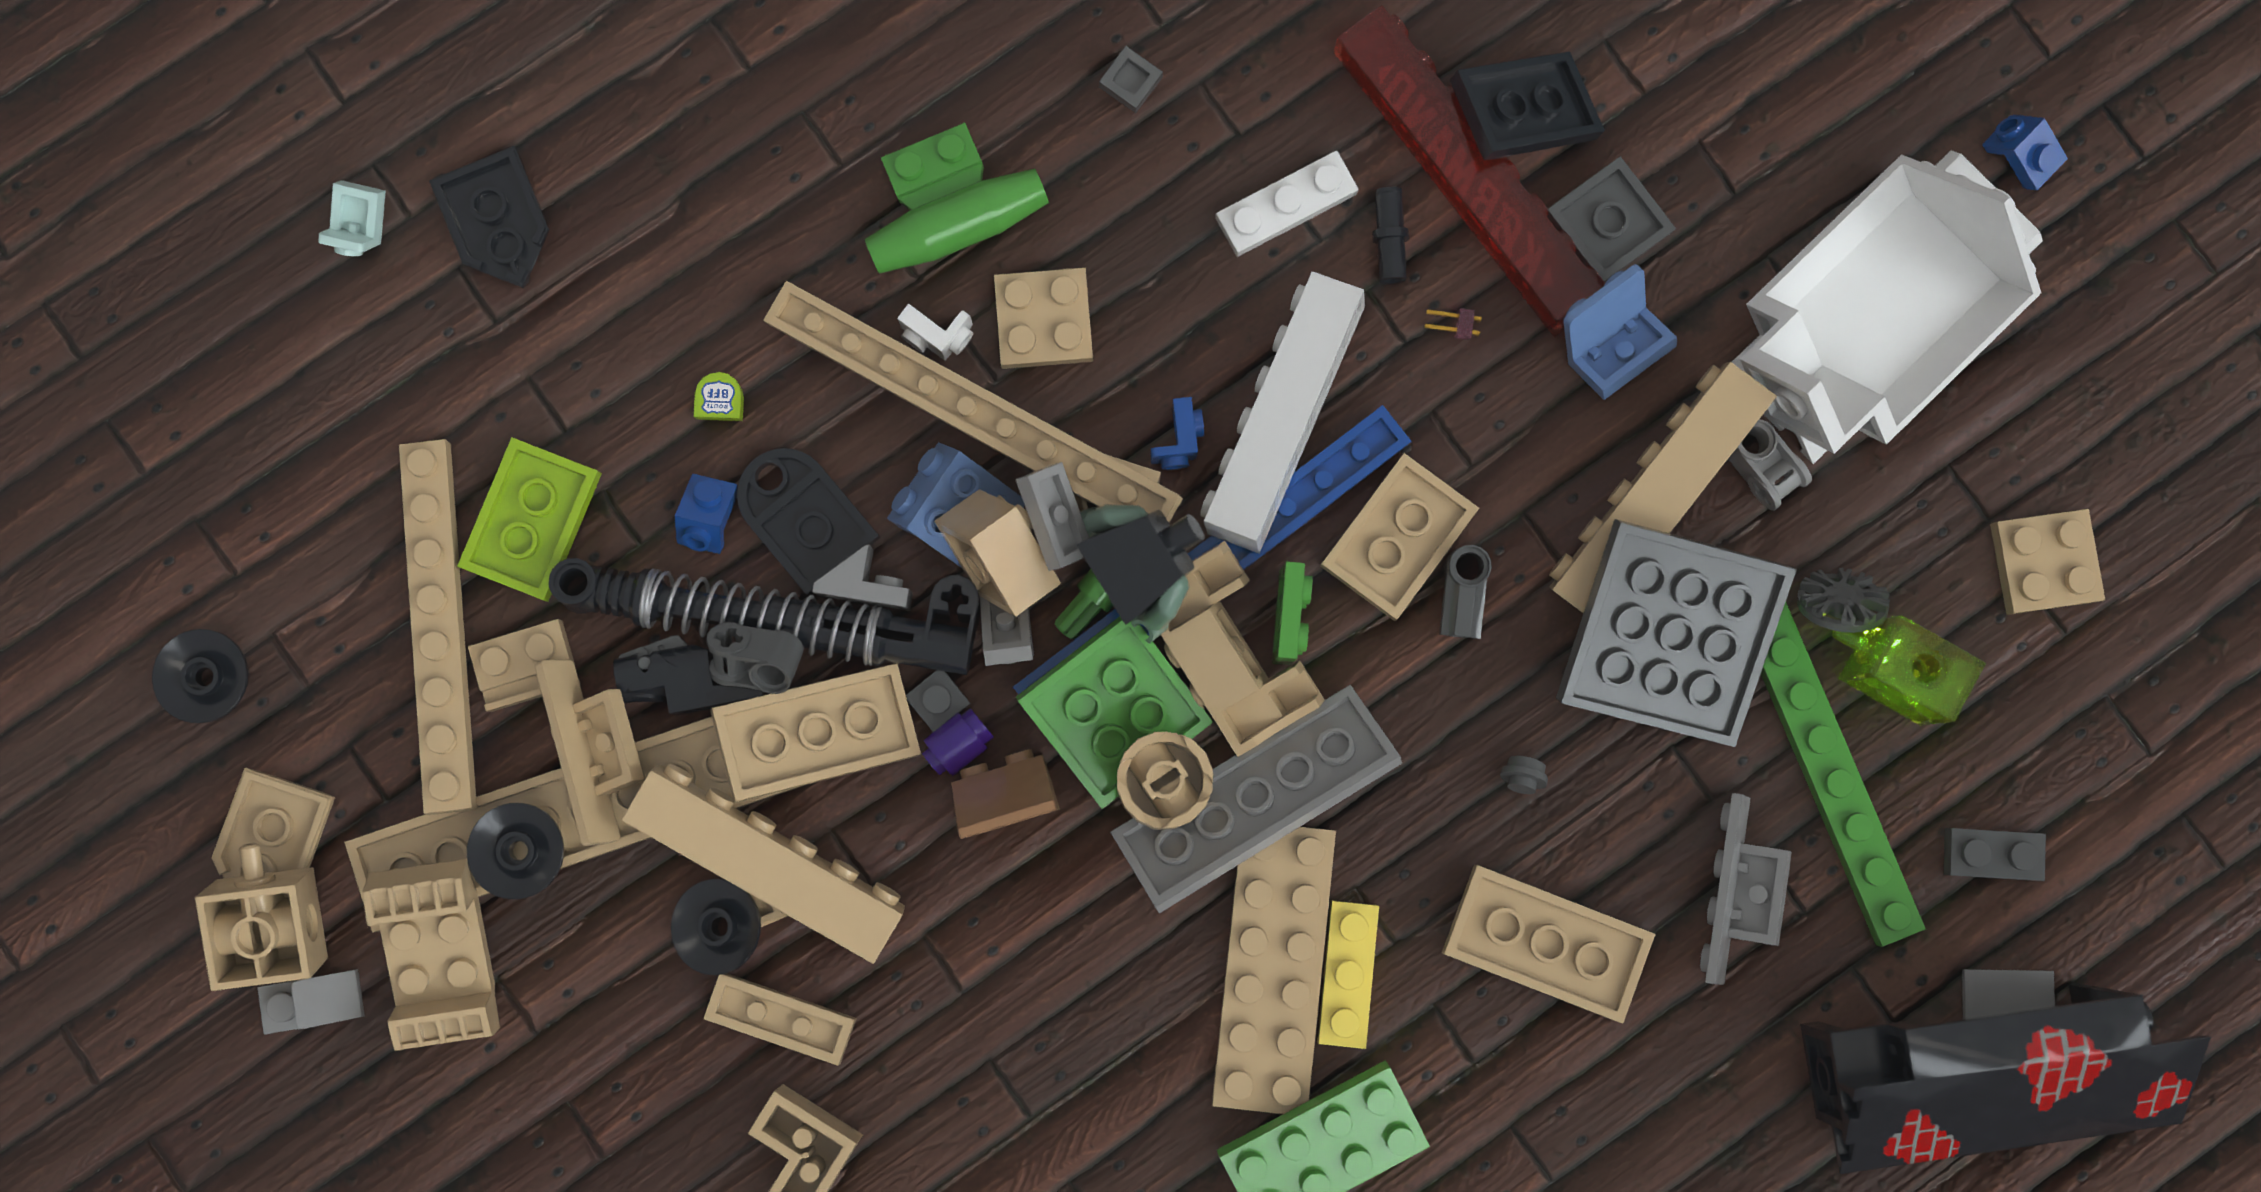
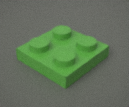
(1292, 596)

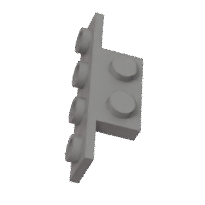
(1748, 893)

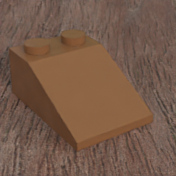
(1003, 795)

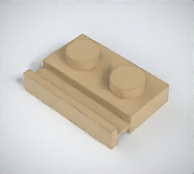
(508, 662)

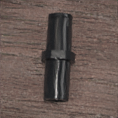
(1390, 235)

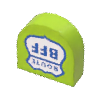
(718, 398)

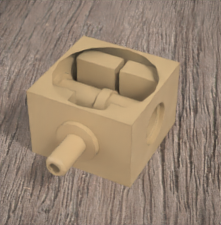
(261, 925)

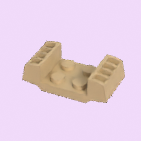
(433, 953)

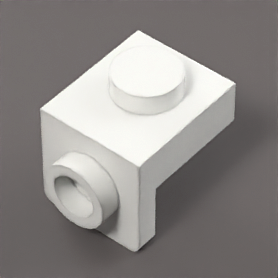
(925, 334)

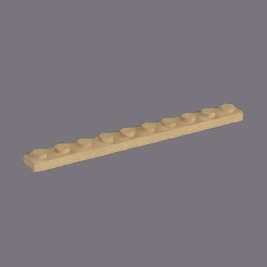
(962, 403)

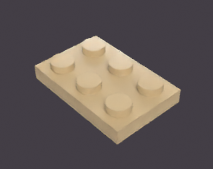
(1399, 537)

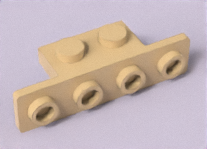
(592, 748)

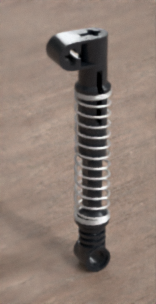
(647, 597)

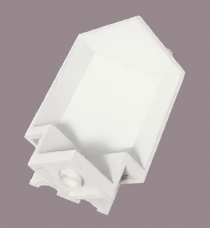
(1890, 303)

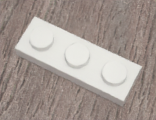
(1286, 203)

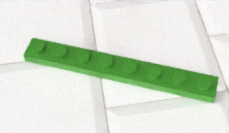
(1838, 787)

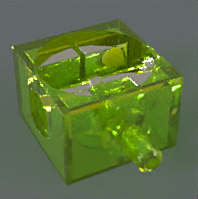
(1910, 670)

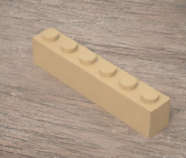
(1671, 472)
(764, 861)

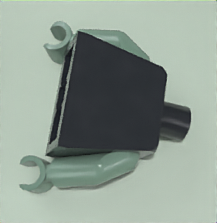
(1140, 561)

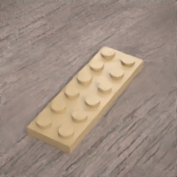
(1274, 974)

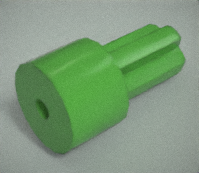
(1083, 607)

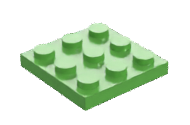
(1106, 701)

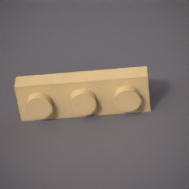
(780, 1018)

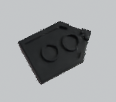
(493, 216)

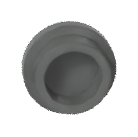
(1524, 774)

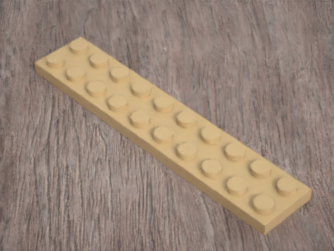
(446, 835)

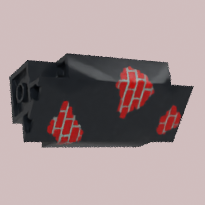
(1997, 1080)

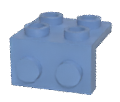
(1614, 333)
(941, 483)

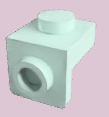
(354, 219)

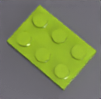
(529, 518)

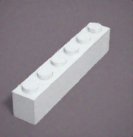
(1283, 412)

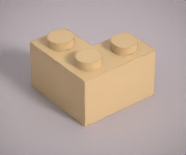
(807, 1137)

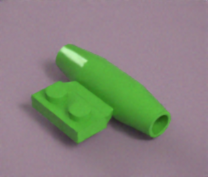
(948, 201)

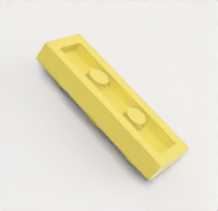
(1348, 974)

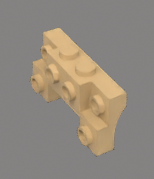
(1222, 666)

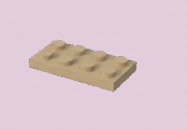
(815, 732)
(1548, 943)

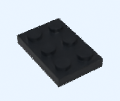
(1526, 105)

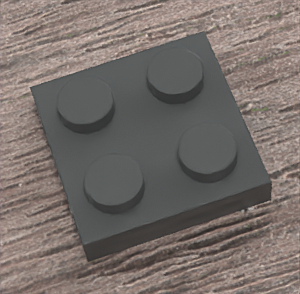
(1611, 219)

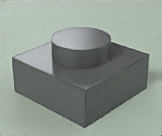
(1130, 79)
(937, 699)

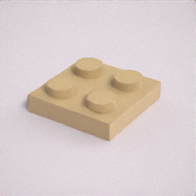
(1043, 318)
(2047, 561)

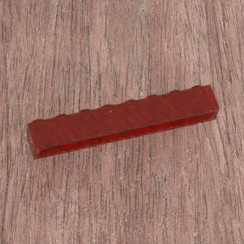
(1482, 192)

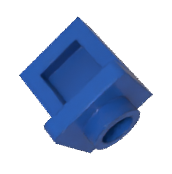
(2028, 148)
(1187, 426)
(704, 513)

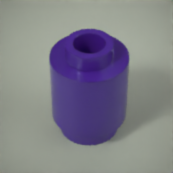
(956, 743)

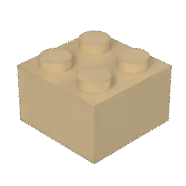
(998, 551)

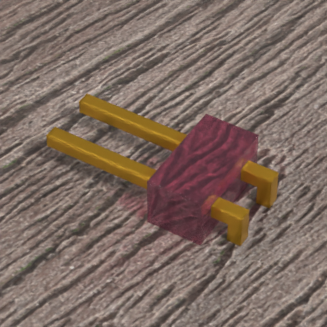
(1464, 323)

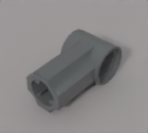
(1464, 598)

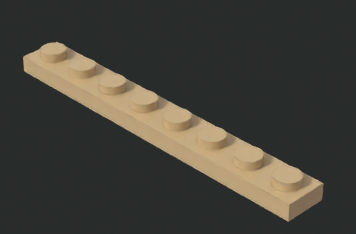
(437, 628)

